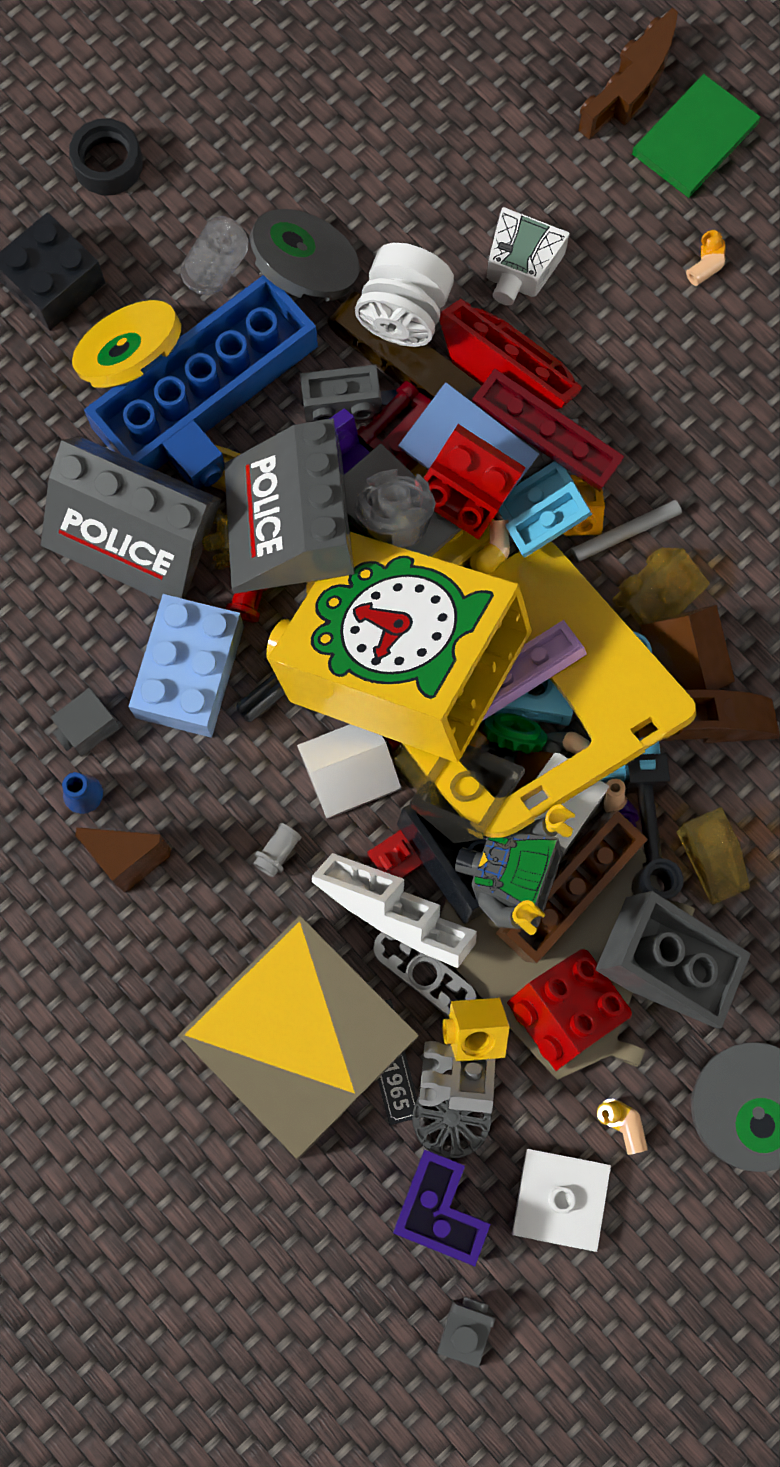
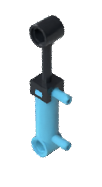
(645, 776)

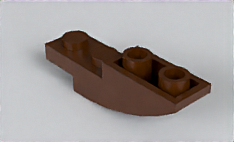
(634, 82)
(726, 718)

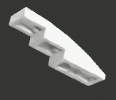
(384, 904)

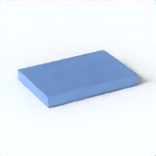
(442, 416)

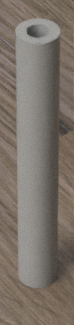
(626, 531)

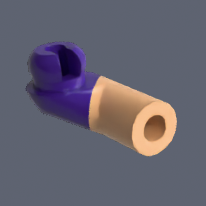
(617, 801)

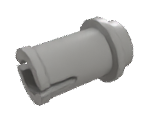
(277, 850)

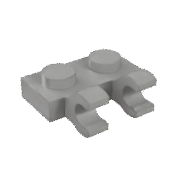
(468, 1086)

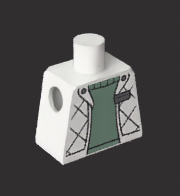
(523, 255)

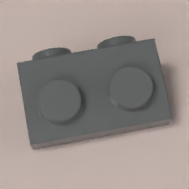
(348, 388)

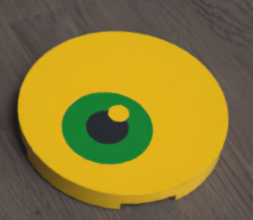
(126, 343)

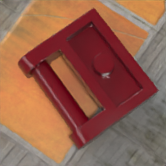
(406, 395)

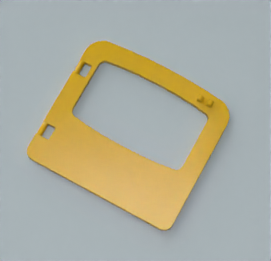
(609, 689)

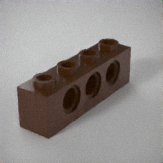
(578, 882)

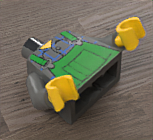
(518, 871)

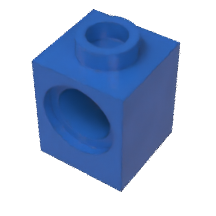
(194, 456)

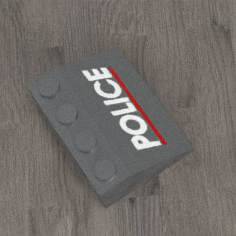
(288, 510)
(125, 518)

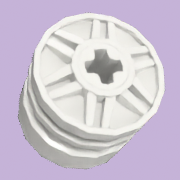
(404, 294)

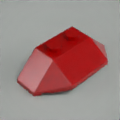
(485, 342)

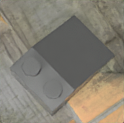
(673, 959)

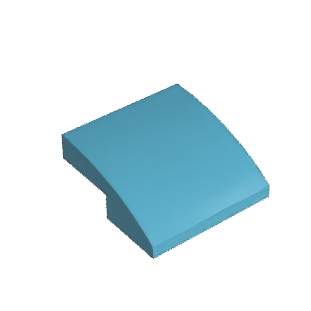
(543, 508)

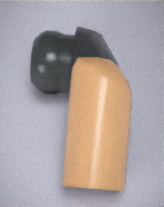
(565, 742)

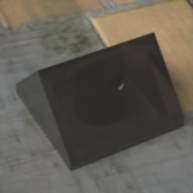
(491, 772)

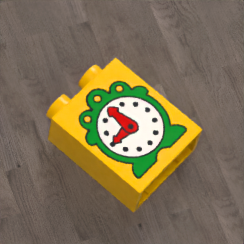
(402, 646)

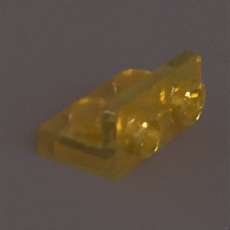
(662, 587)

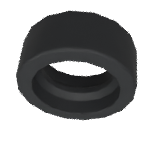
(100, 132)

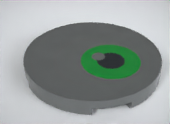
(303, 254)
(739, 1106)

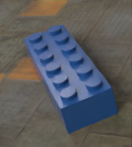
(206, 373)

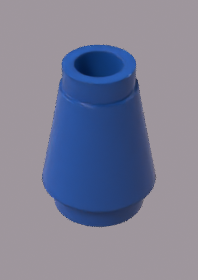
(87, 798)

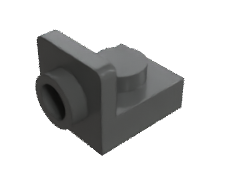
(466, 1331)

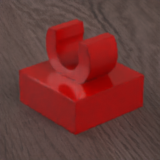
(395, 856)

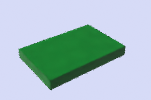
(696, 135)

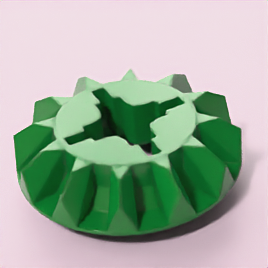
(515, 732)

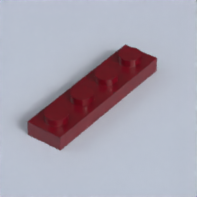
(548, 430)

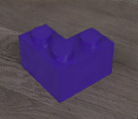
(428, 1215)

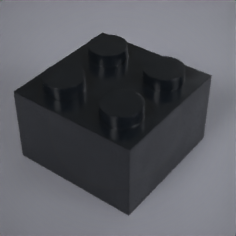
(49, 271)

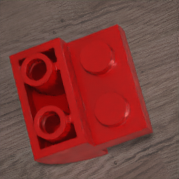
(471, 481)

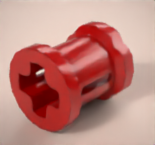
(247, 604)

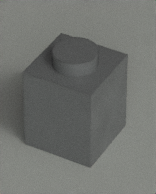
(83, 723)

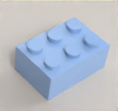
(186, 665)

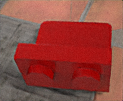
(569, 1008)

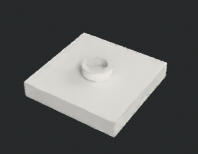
(561, 1200)

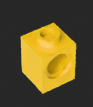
(476, 1029)

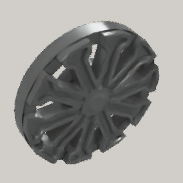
(450, 1123)

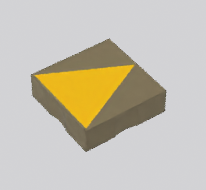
(298, 1037)

